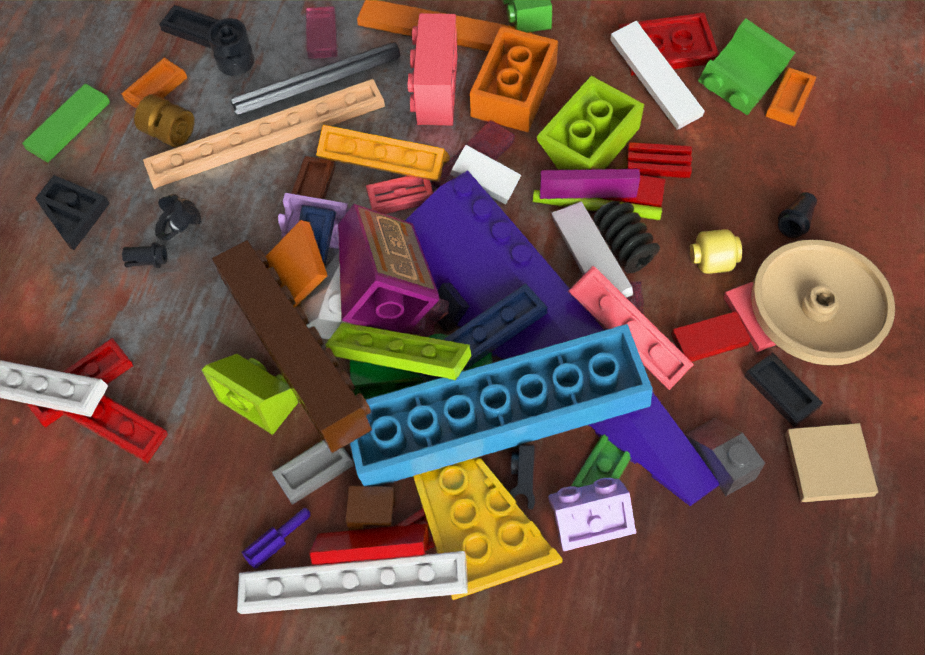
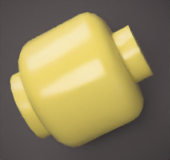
(716, 251)

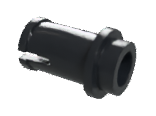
(145, 255)

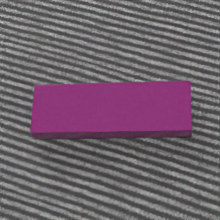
(589, 183)

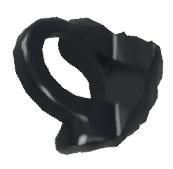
(178, 214)

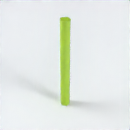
(594, 204)

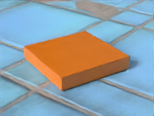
(298, 261)

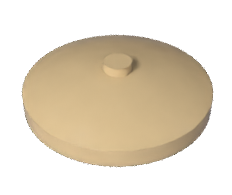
(822, 302)

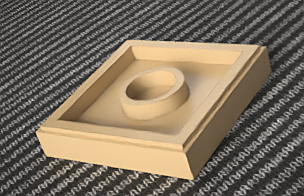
(831, 462)

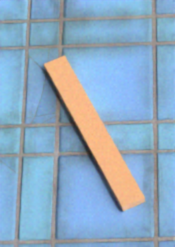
(263, 133)

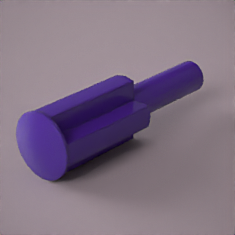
(272, 540)

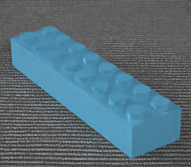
(501, 406)

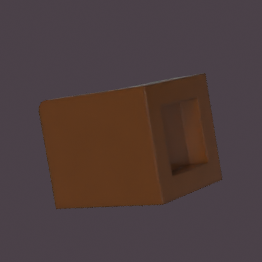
(369, 506)

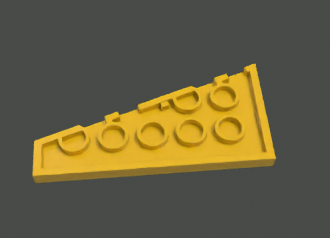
(479, 516)

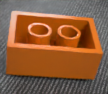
(513, 78)

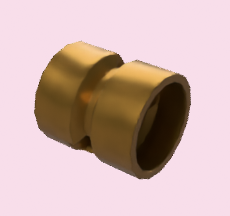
(164, 120)

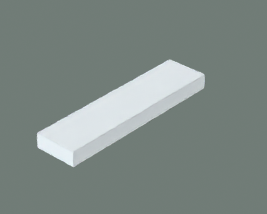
(657, 75)
(589, 246)
(50, 388)

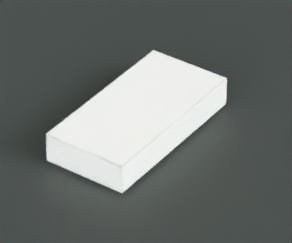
(492, 176)

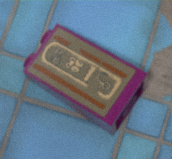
(382, 272)

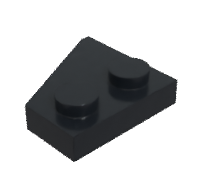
(71, 208)

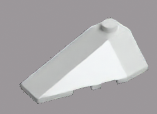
(324, 302)

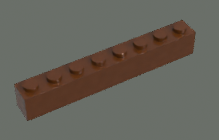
(294, 347)

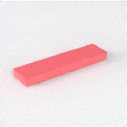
(614, 310)

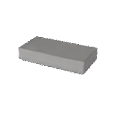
(311, 470)

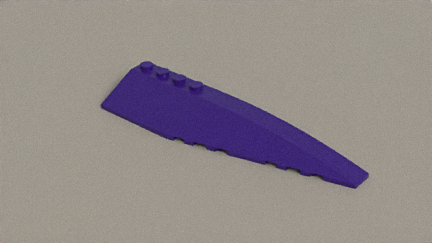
(488, 258)

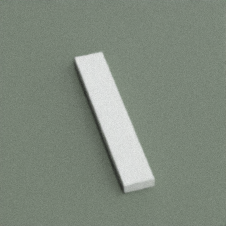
(352, 582)

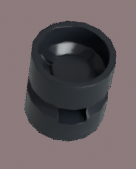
(231, 46)

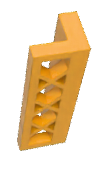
(382, 153)

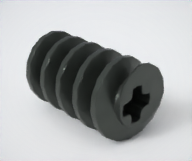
(626, 235)

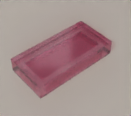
(321, 32)

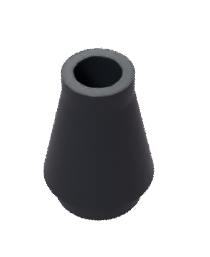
(797, 217)

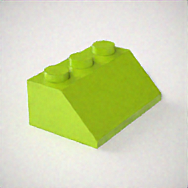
(591, 127)

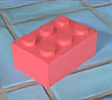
(434, 69)

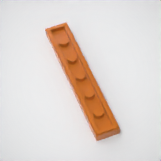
(402, 18)

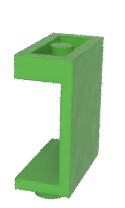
(746, 67)

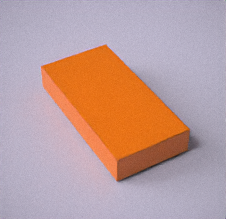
(158, 80)
(791, 96)

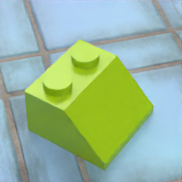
(251, 391)

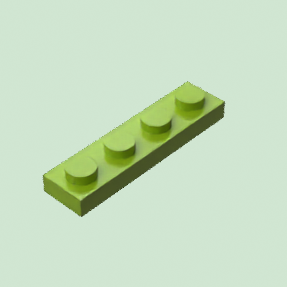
(399, 350)

